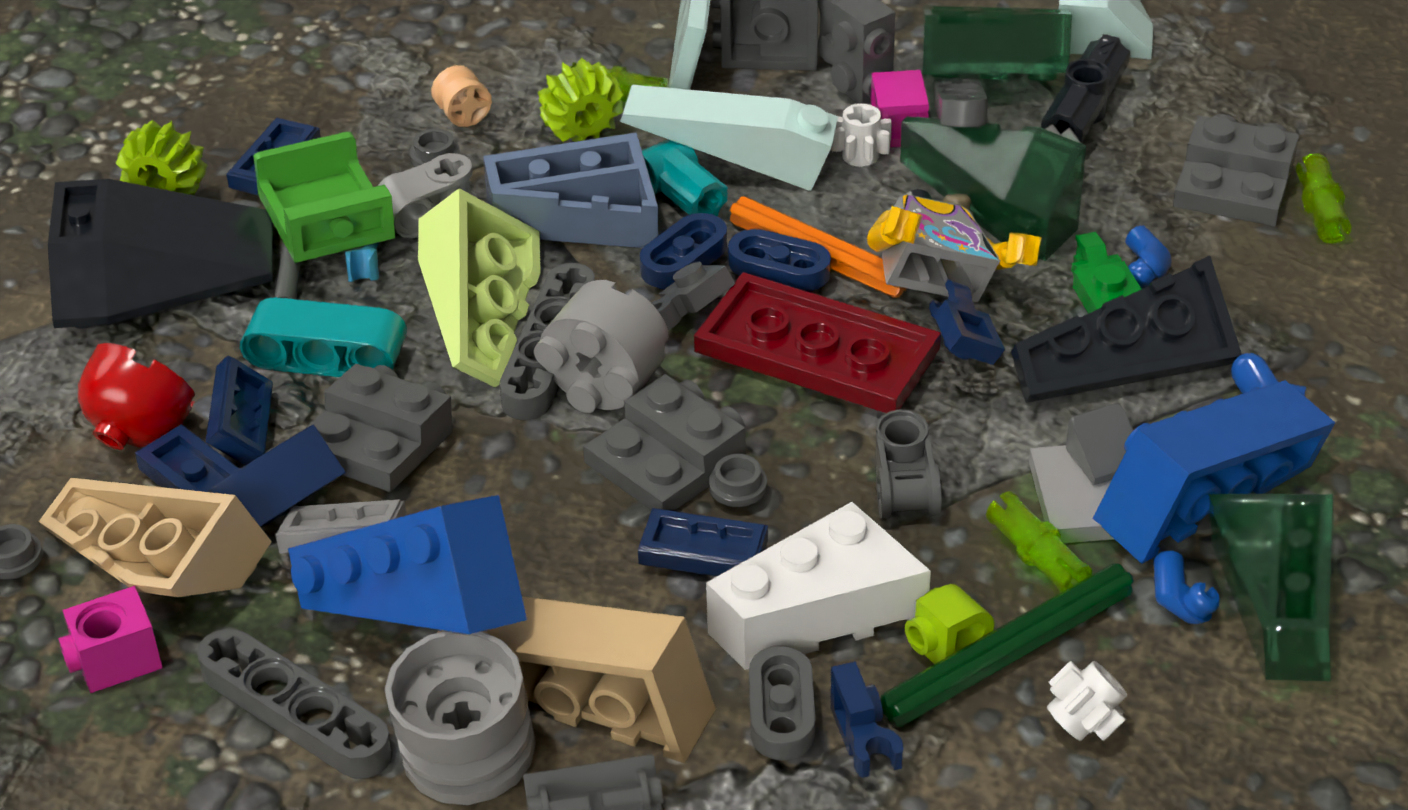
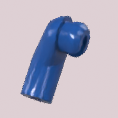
(1152, 254)
(1252, 371)
(1172, 593)

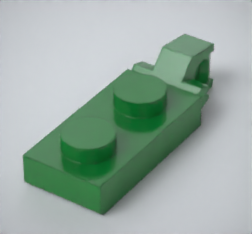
(1097, 275)

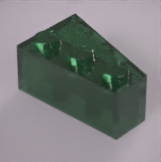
(995, 41)
(1281, 576)

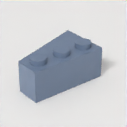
(578, 191)

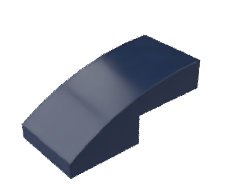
(283, 476)

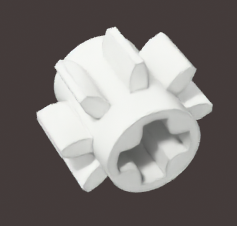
(862, 135)
(1087, 700)

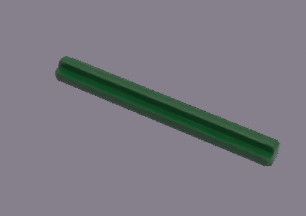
(1005, 645)

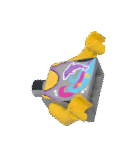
(940, 241)

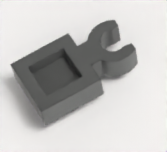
(692, 290)

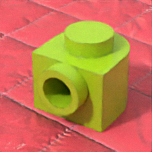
(946, 622)

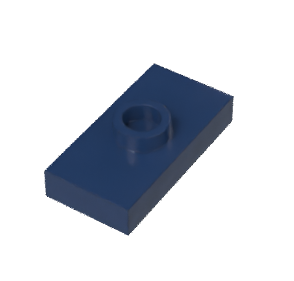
(277, 134)
(239, 411)
(699, 542)

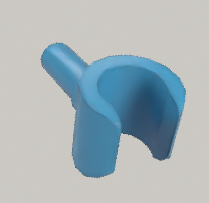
(363, 263)

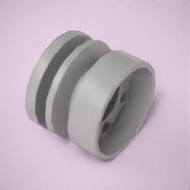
(461, 716)

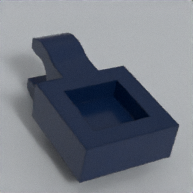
(965, 329)
(856, 714)

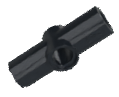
(1088, 87)

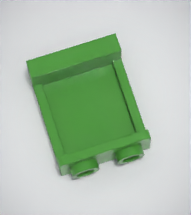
(322, 197)

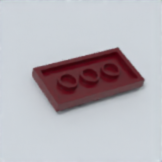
(818, 343)

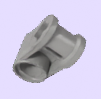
(424, 187)

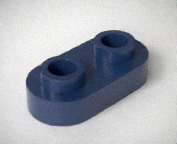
(689, 240)
(780, 259)

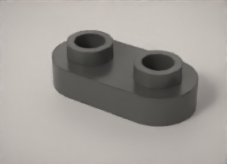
(781, 703)

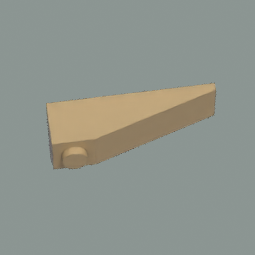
(159, 535)

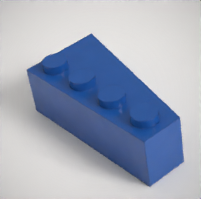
(1214, 449)
(423, 570)

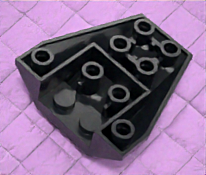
(147, 249)

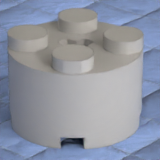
(603, 346)

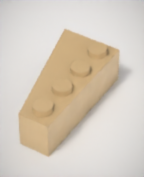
(613, 670)

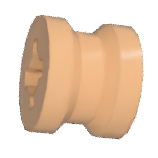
(461, 96)

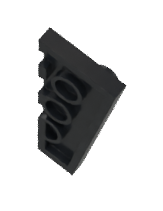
(1151, 334)

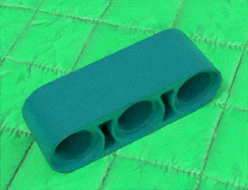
(321, 337)

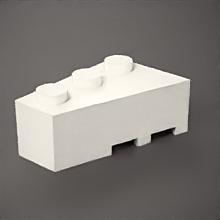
(815, 587)

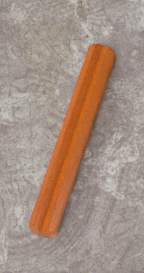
(845, 257)

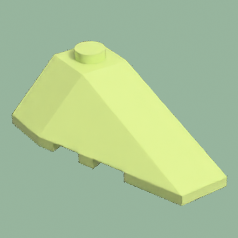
(478, 280)

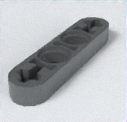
(960, 102)
(520, 369)
(299, 696)

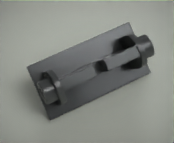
(597, 786)

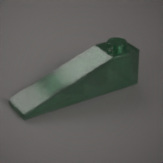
(1014, 178)

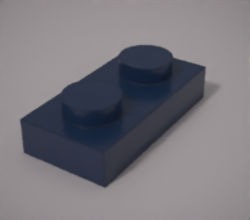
(183, 462)

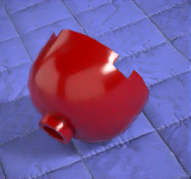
(129, 399)

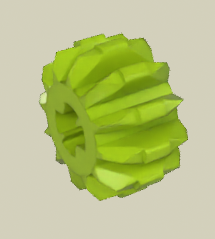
(580, 101)
(161, 159)

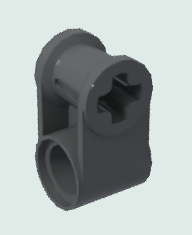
(905, 465)

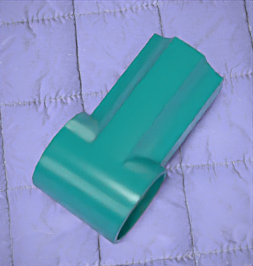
(680, 177)

